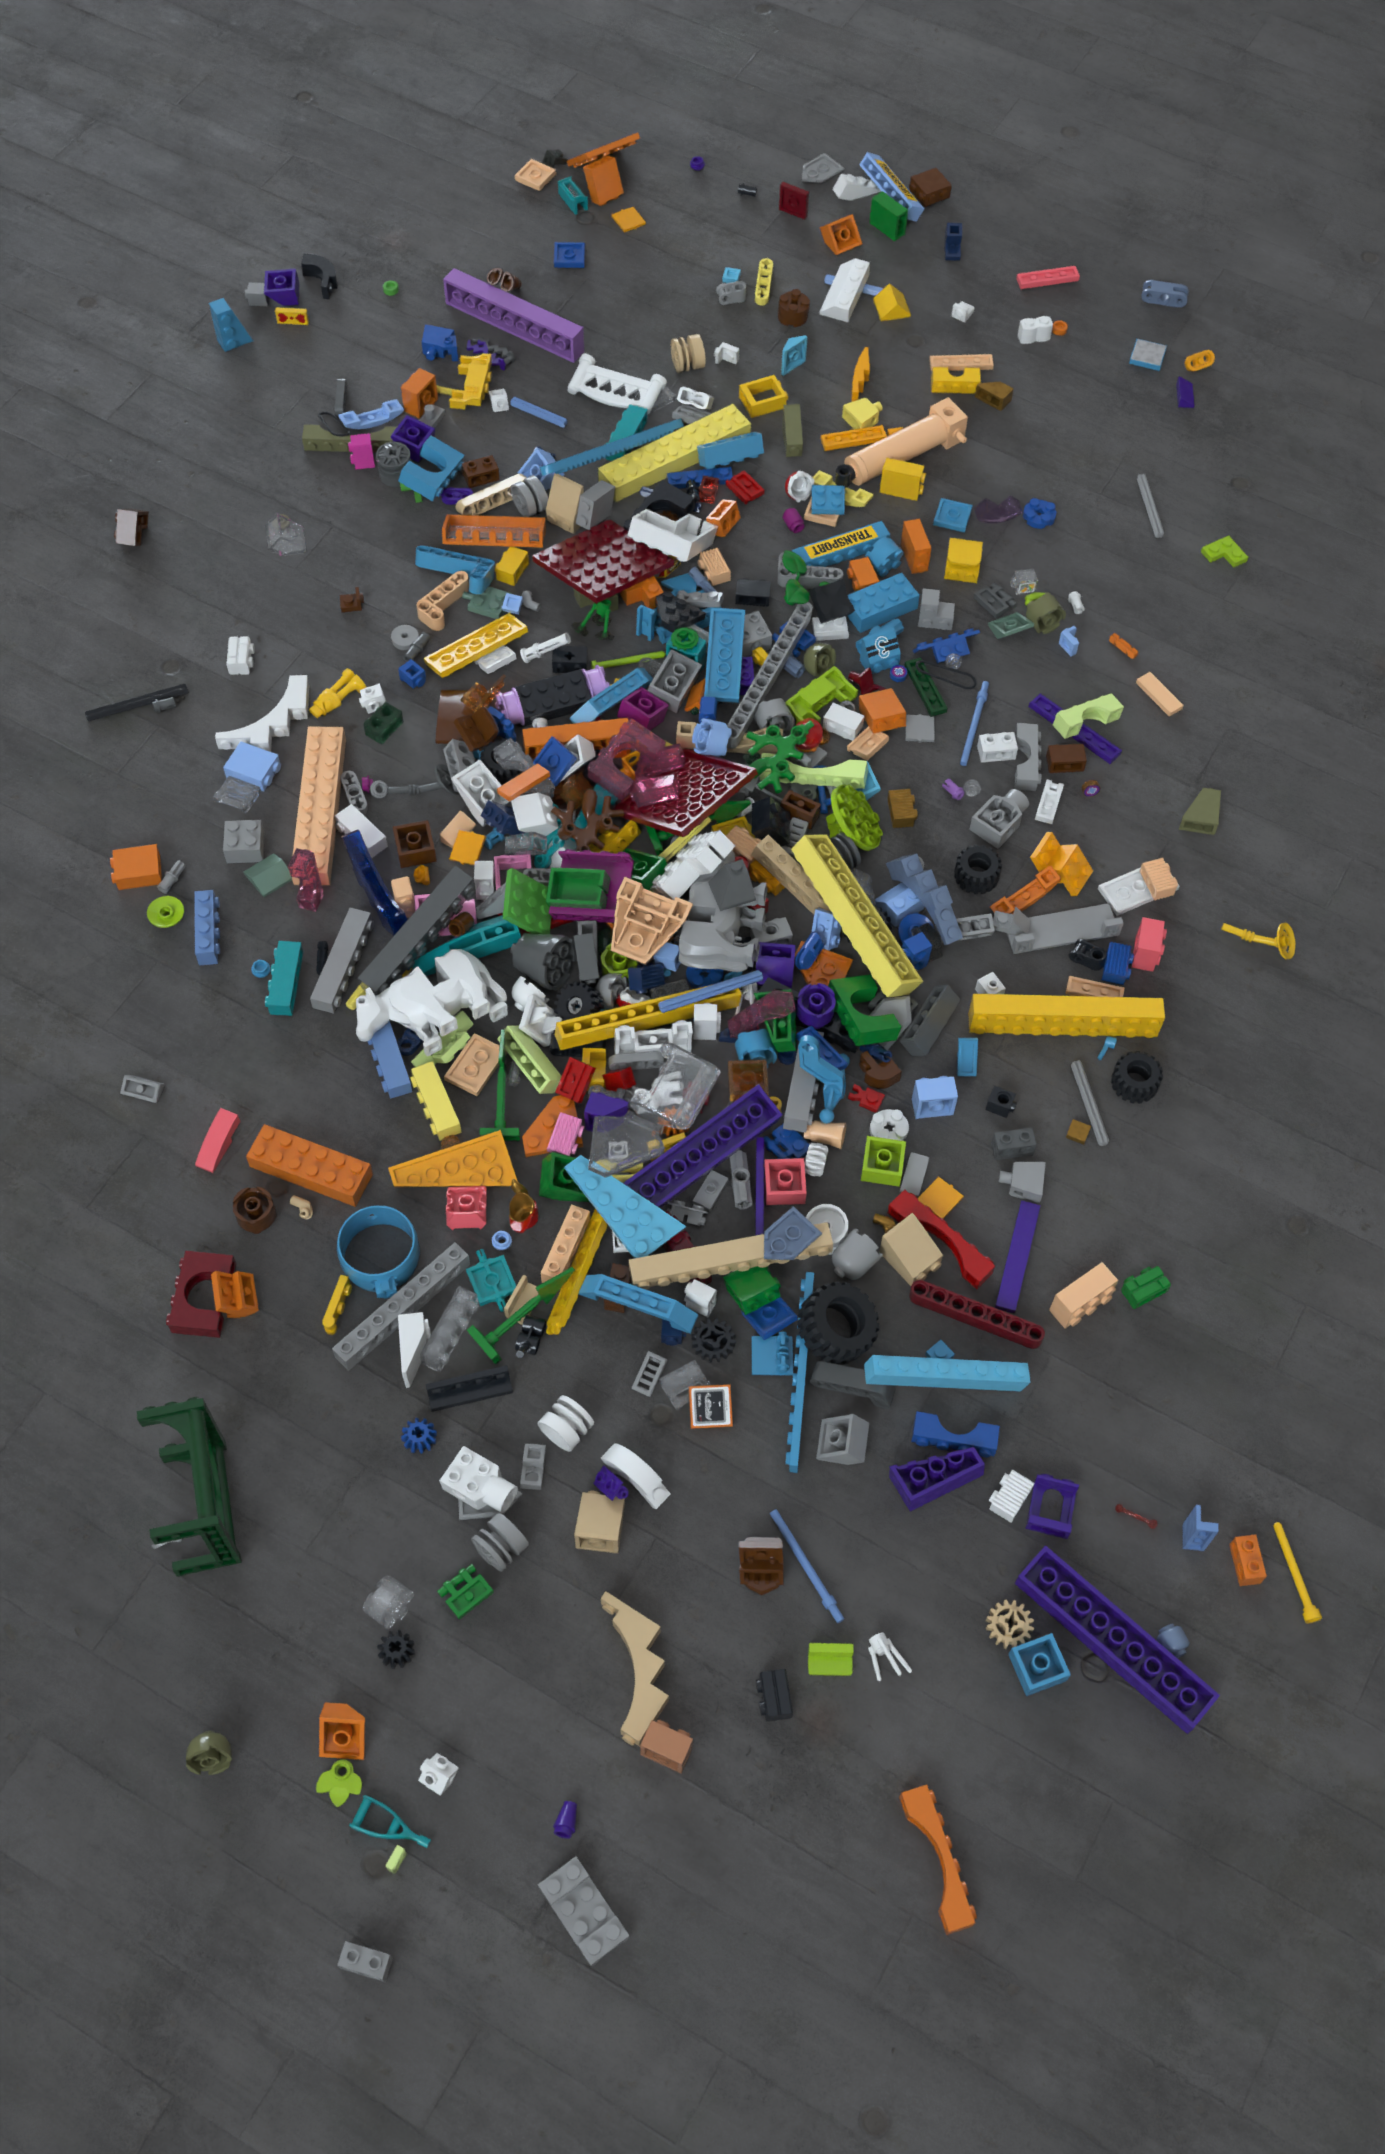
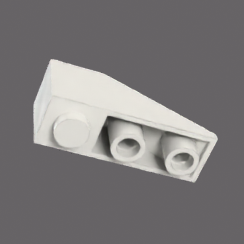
(853, 187)

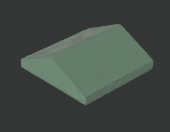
(1009, 625)
(268, 875)

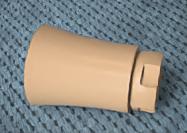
(830, 1134)

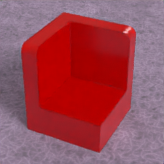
(619, 1078)

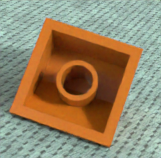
(841, 234)

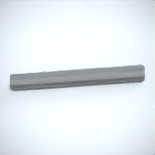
(1150, 506)
(1090, 1103)

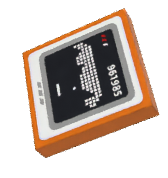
(710, 1406)

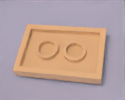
(474, 1065)

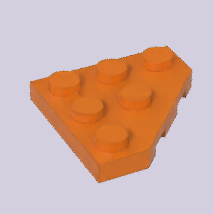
(826, 967)
(540, 1132)

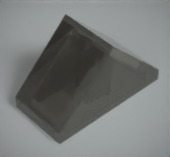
(933, 937)

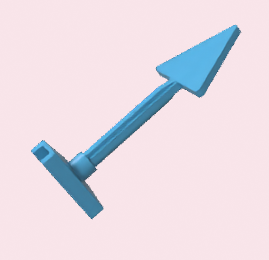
(646, 616)

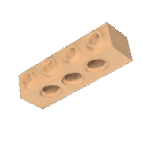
(566, 1243)

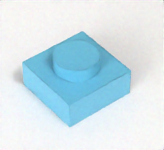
(731, 275)

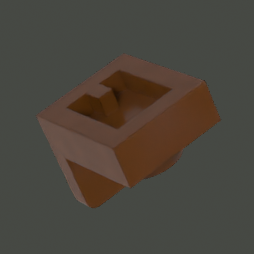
(351, 602)

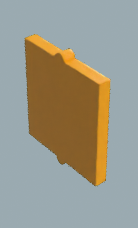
(628, 219)
(467, 847)
(940, 1197)

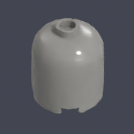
(855, 1256)

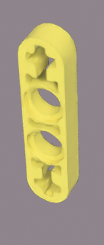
(761, 281)

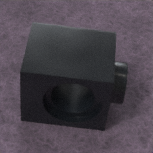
(999, 1094)

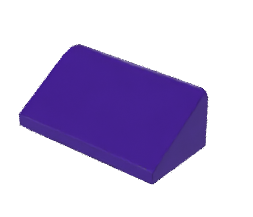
(1185, 393)

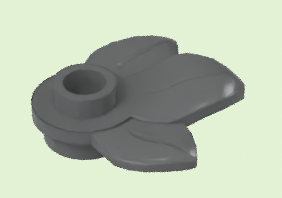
(806, 790)

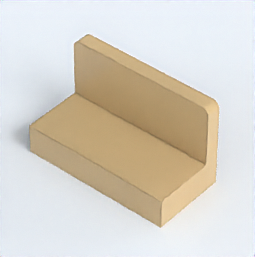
(522, 1294)

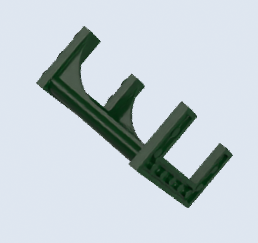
(205, 1454)

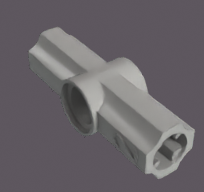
(741, 1189)

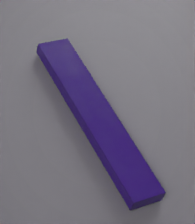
(1086, 736)
(759, 1187)
(1017, 1257)

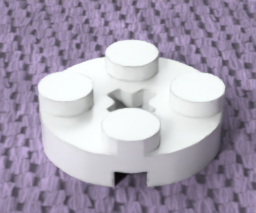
(889, 1117)

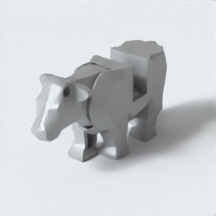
(712, 934)

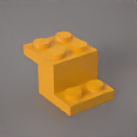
(1066, 861)

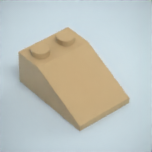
(564, 503)

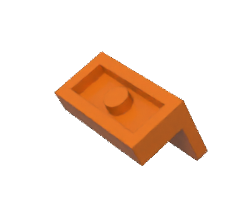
(695, 696)

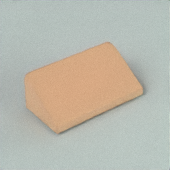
(459, 822)

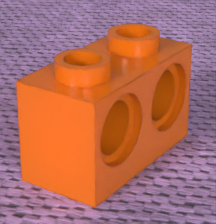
(724, 516)
(1247, 1560)

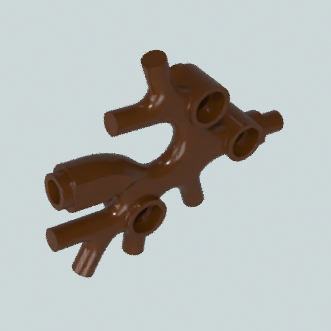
(595, 822)

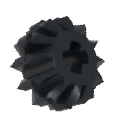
(396, 1641)

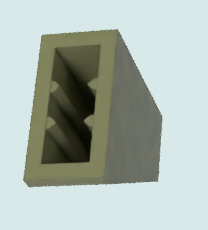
(792, 430)
(1203, 813)

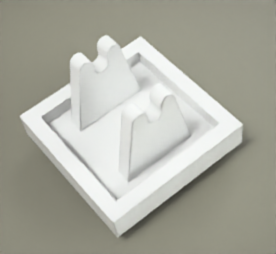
(538, 1020)

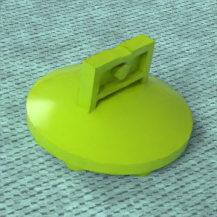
(854, 818)

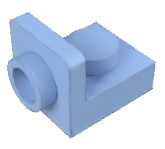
(1068, 641)

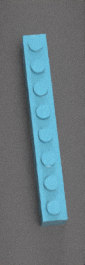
(946, 1373)

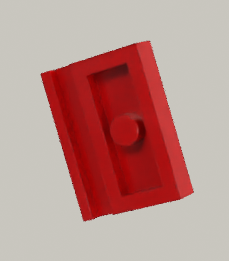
(745, 487)
(575, 1080)

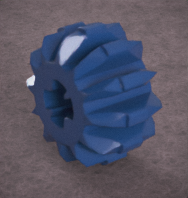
(427, 1435)

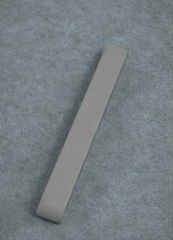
(768, 673)

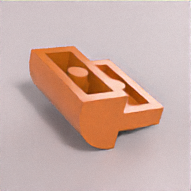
(234, 1293)

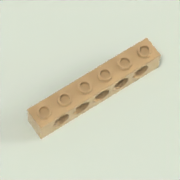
(788, 873)

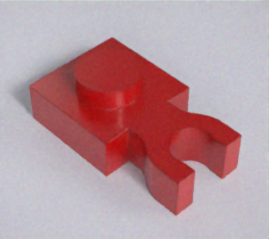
(868, 1099)

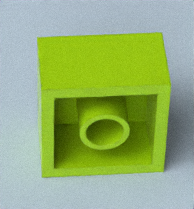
(883, 1161)

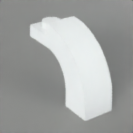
(637, 1472)

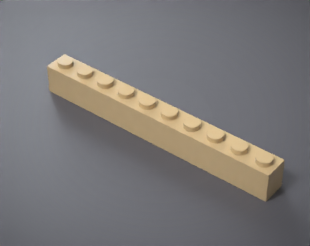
(715, 1259)

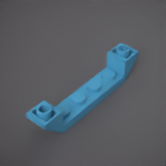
(612, 696)
(639, 1299)

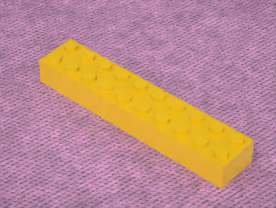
(1066, 1015)

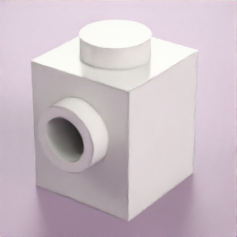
(989, 985)

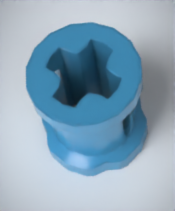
(493, 838)

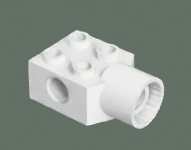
(478, 1482)

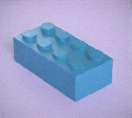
(882, 602)

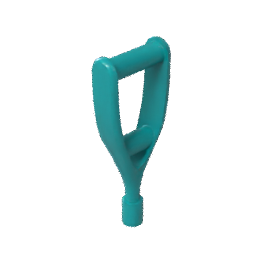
(392, 1831)

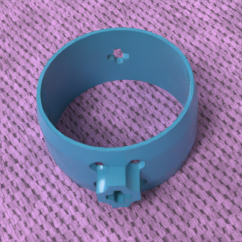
(381, 1283)

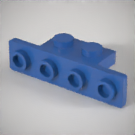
(953, 644)

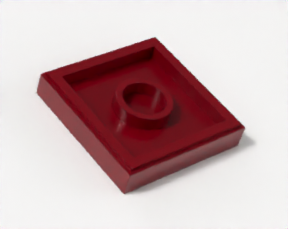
(793, 200)

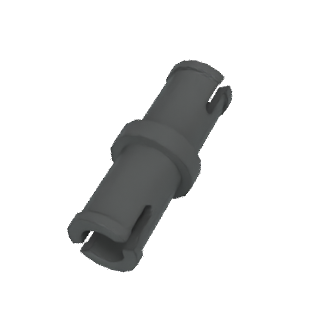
(417, 647)

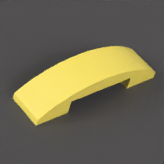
(852, 498)

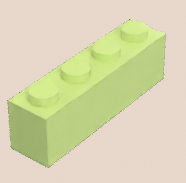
(531, 1060)

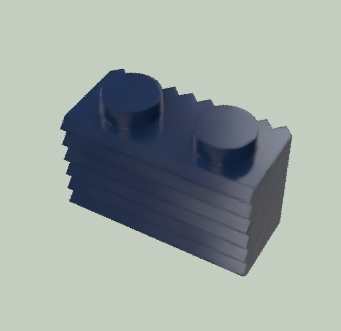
(646, 977)

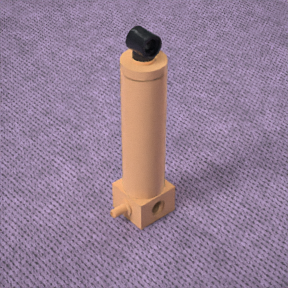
(943, 426)

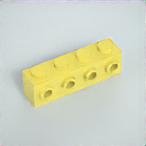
(436, 1101)

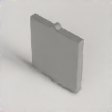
(919, 728)

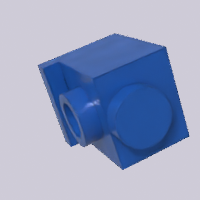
(415, 675)

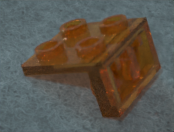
(478, 696)

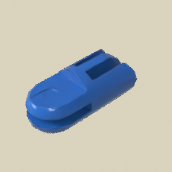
(809, 951)

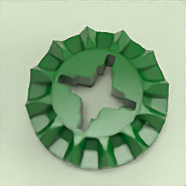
(682, 633)

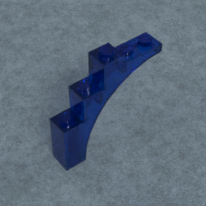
(368, 877)

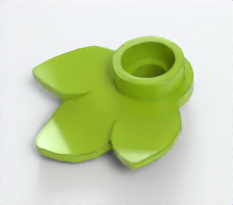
(339, 1786)

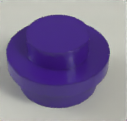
(697, 163)

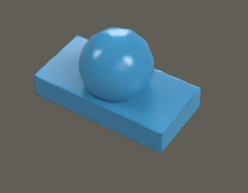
(967, 1056)

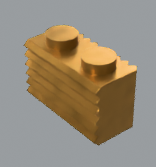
(901, 808)

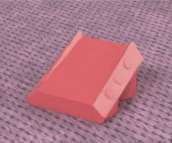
(466, 1207)

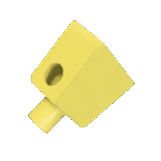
(861, 413)

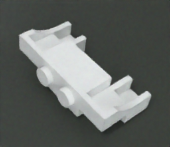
(648, 1041)

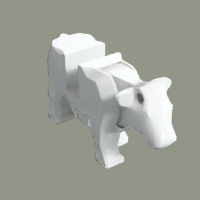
(421, 1006)

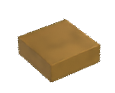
(1078, 1131)

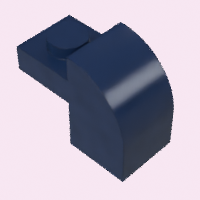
(952, 242)

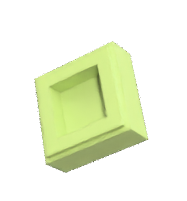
(396, 1859)

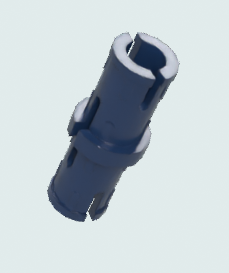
(877, 1052)

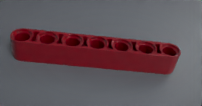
(984, 1321)

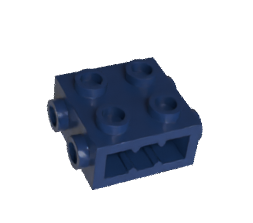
(501, 817)

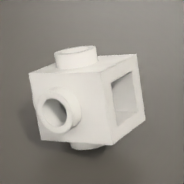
(372, 698)
(438, 1773)

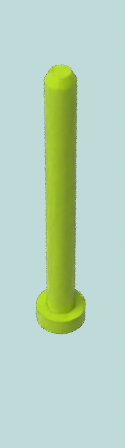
(628, 660)

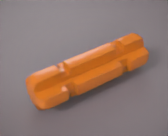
(1124, 646)

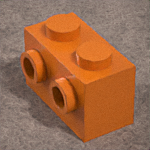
(861, 573)

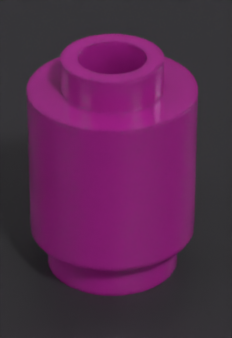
(793, 520)

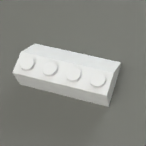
(846, 290)

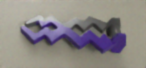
(495, 361)

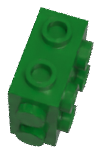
(752, 1288)

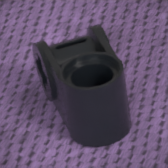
(1087, 955)

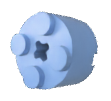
(711, 737)

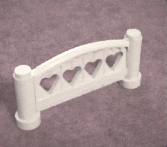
(587, 371)

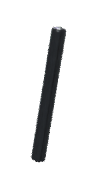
(135, 702)

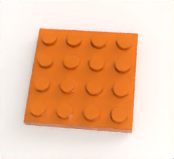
(603, 151)

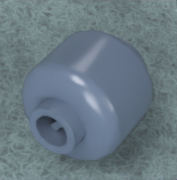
(1173, 1640)

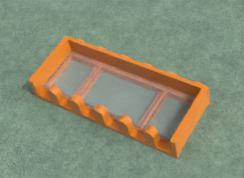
(494, 530)

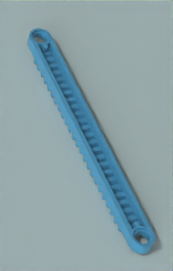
(611, 448)

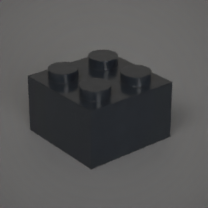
(771, 820)

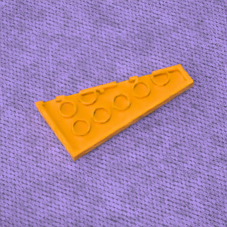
(470, 1163)

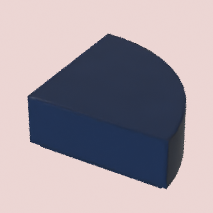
(725, 1036)

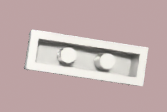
(352, 819)

